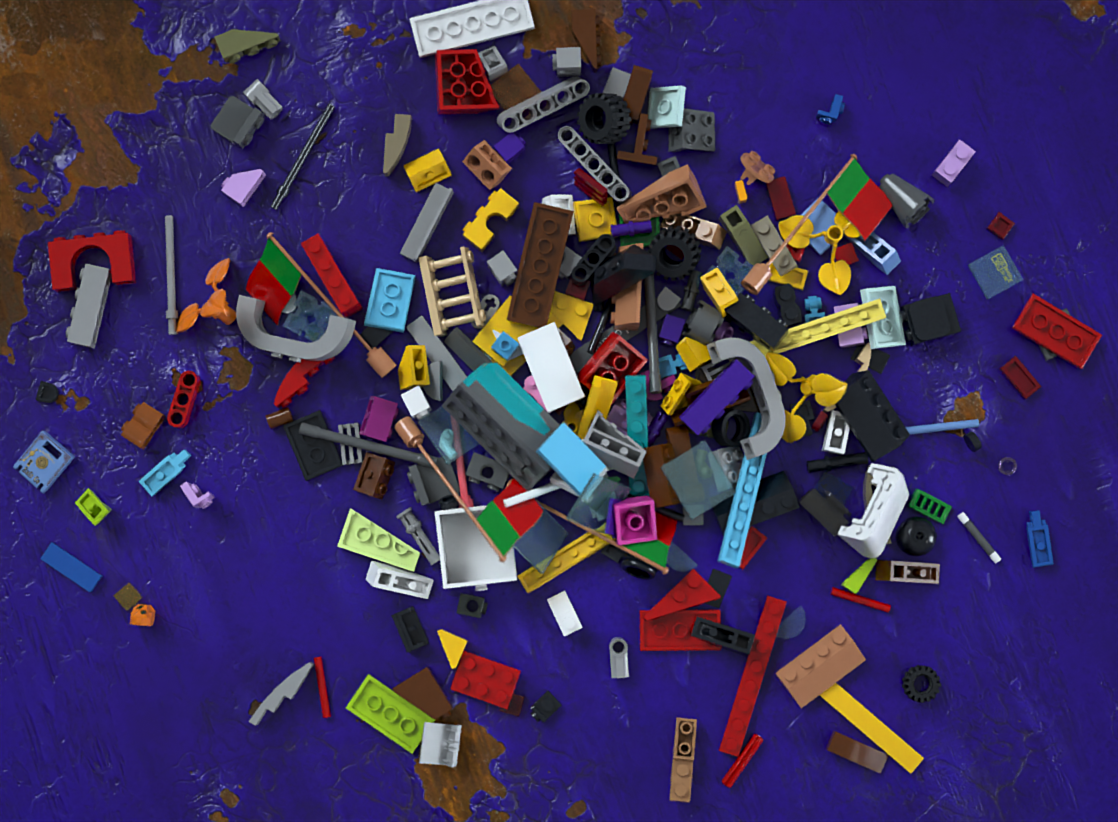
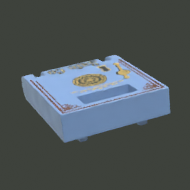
(40, 465)

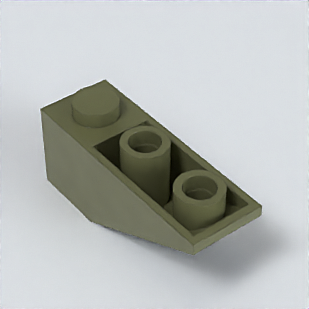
(239, 43)
(743, 235)

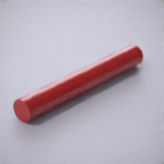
(860, 599)
(322, 687)

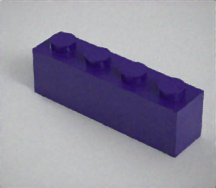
(716, 397)

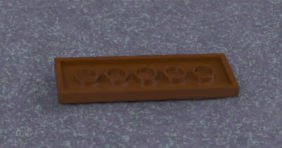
(540, 265)

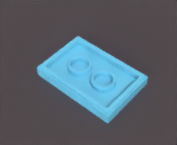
(389, 300)
(570, 458)

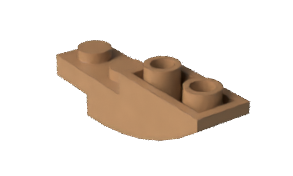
(682, 760)

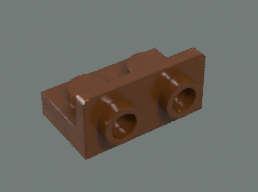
(374, 476)

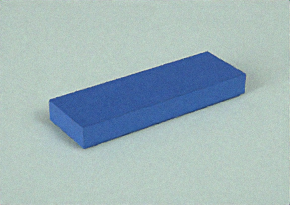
(71, 567)

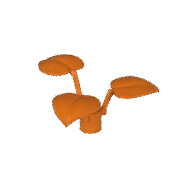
(216, 304)

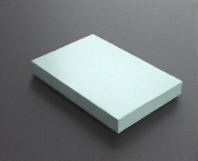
(887, 331)

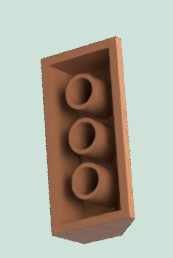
(627, 304)
(820, 666)

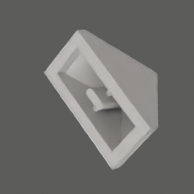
(493, 63)

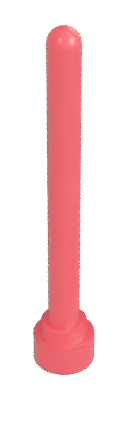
(463, 483)

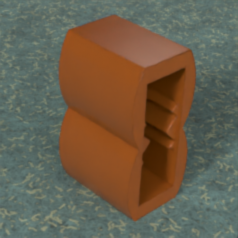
(142, 425)

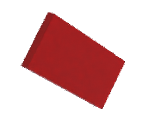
(1056, 331)
(674, 631)

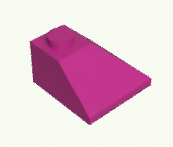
(635, 520)

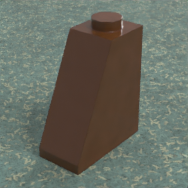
(637, 91)
(426, 694)

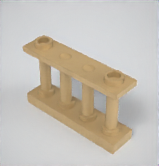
(437, 305)

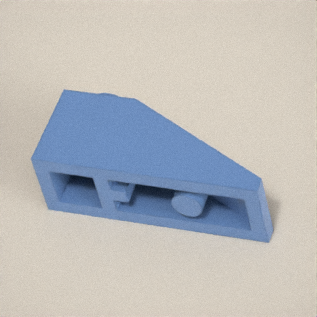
(877, 252)

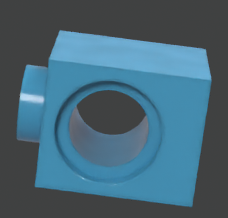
(505, 346)

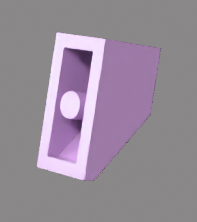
(242, 185)

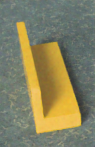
(599, 399)

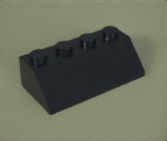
(871, 416)
(773, 499)

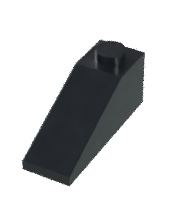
(723, 636)

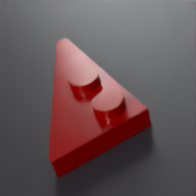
(687, 593)

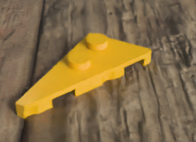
(572, 313)

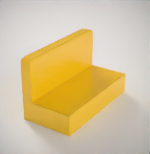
(427, 170)
(718, 290)

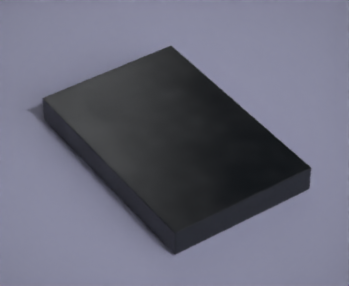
(313, 454)

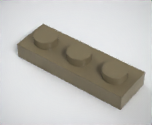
(771, 242)

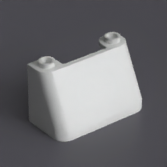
(873, 531)

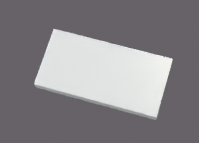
(551, 367)

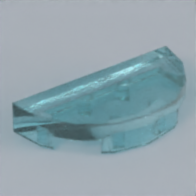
(679, 560)
(792, 624)

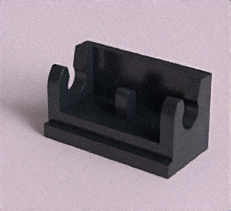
(410, 629)

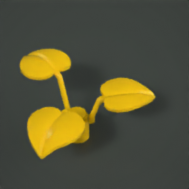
(833, 275)
(824, 386)

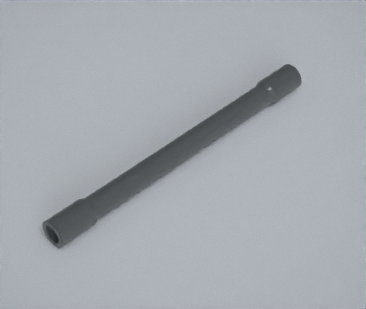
(654, 376)
(317, 432)

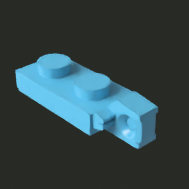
(164, 472)

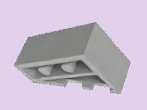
(613, 447)

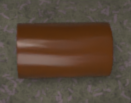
(279, 418)

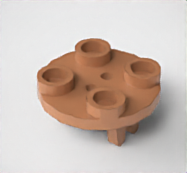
(756, 168)

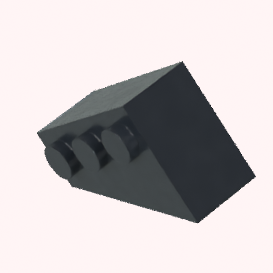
(756, 322)

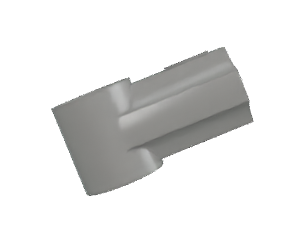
(260, 96)
(619, 660)

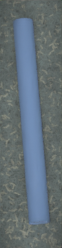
(943, 426)

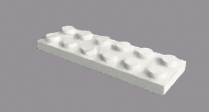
(470, 24)

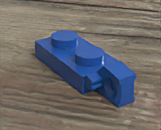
(1039, 540)

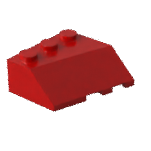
(462, 83)

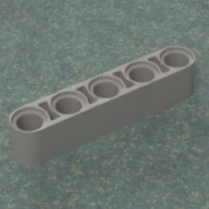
(552, 105)
(586, 160)

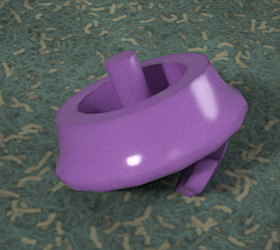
(723, 331)

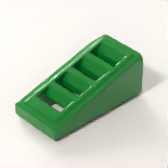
(914, 499)

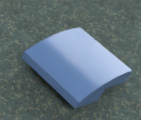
(821, 219)

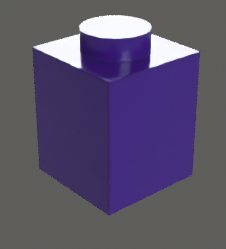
(510, 147)
(671, 330)

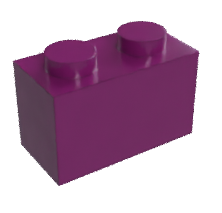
(379, 419)

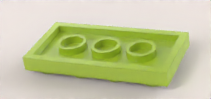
(389, 713)

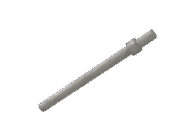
(171, 313)

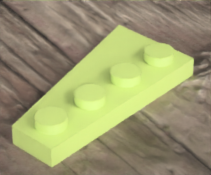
(370, 540)

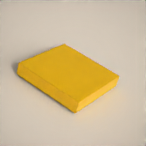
(593, 219)

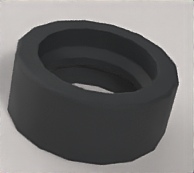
(742, 428)

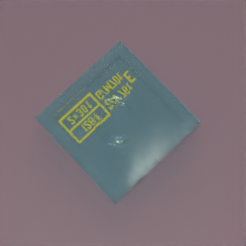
(995, 272)

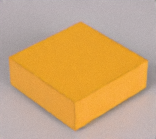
(740, 191)

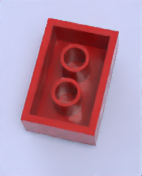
(612, 361)

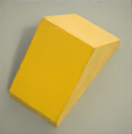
(693, 353)
(453, 646)

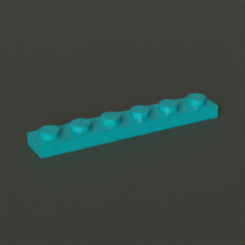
(637, 426)

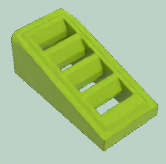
(858, 577)

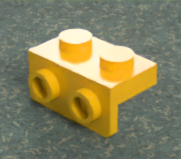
(676, 397)

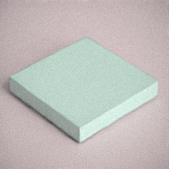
(666, 106)

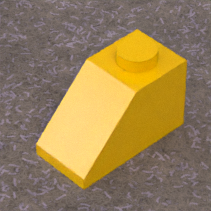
(413, 368)

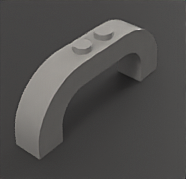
(250, 323)
(764, 390)

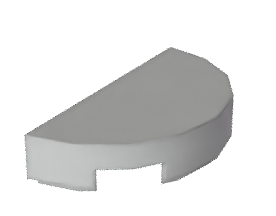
(435, 389)

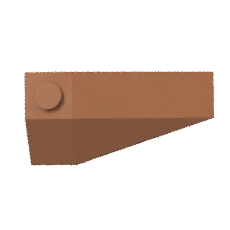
(670, 195)

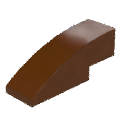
(856, 752)

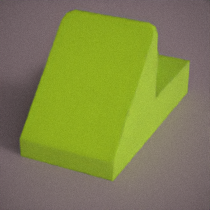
(92, 507)

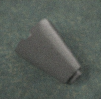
(907, 200)

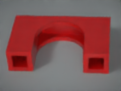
(65, 252)
(331, 276)

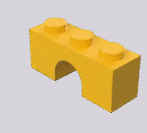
(500, 205)

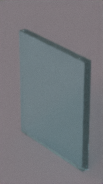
(447, 435)
(698, 480)
(593, 502)
(541, 542)

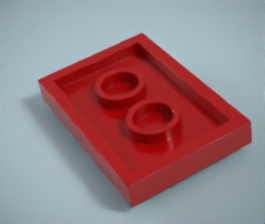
(485, 679)

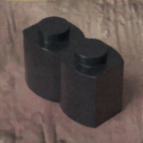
(784, 299)

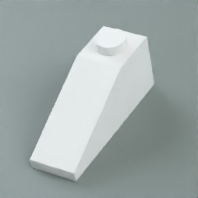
(398, 580)

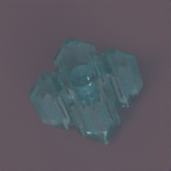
(728, 263)
(306, 306)

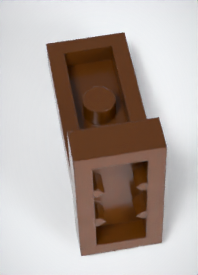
(641, 144)

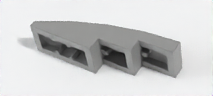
(287, 688)

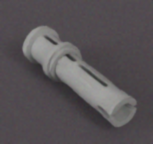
(414, 528)

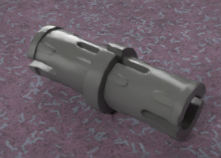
(691, 291)

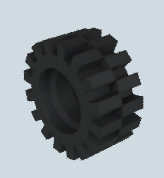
(932, 690)

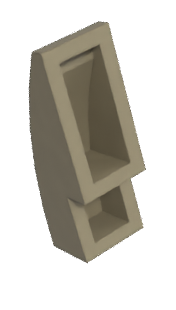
(396, 143)

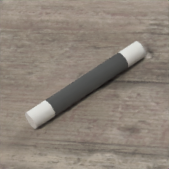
(979, 537)

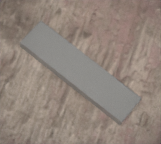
(436, 351)

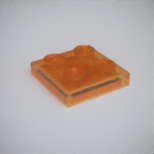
(514, 88)

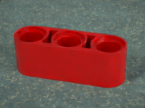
(182, 389)

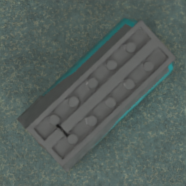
(503, 421)

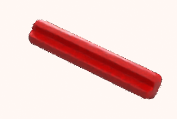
(742, 760)

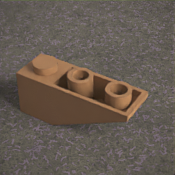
(707, 232)

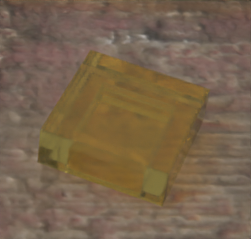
(128, 596)

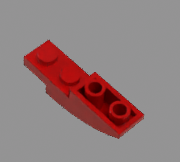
(296, 382)

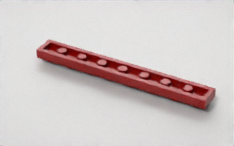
(752, 676)

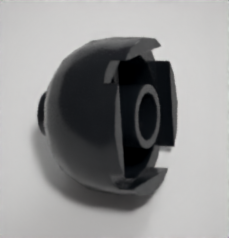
(907, 533)

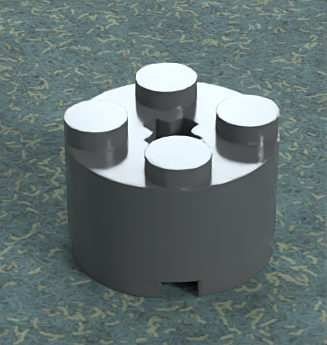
(702, 323)

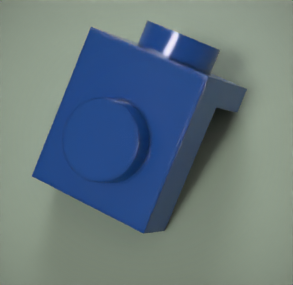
(836, 108)

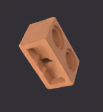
(486, 165)

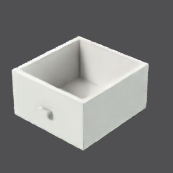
(467, 555)

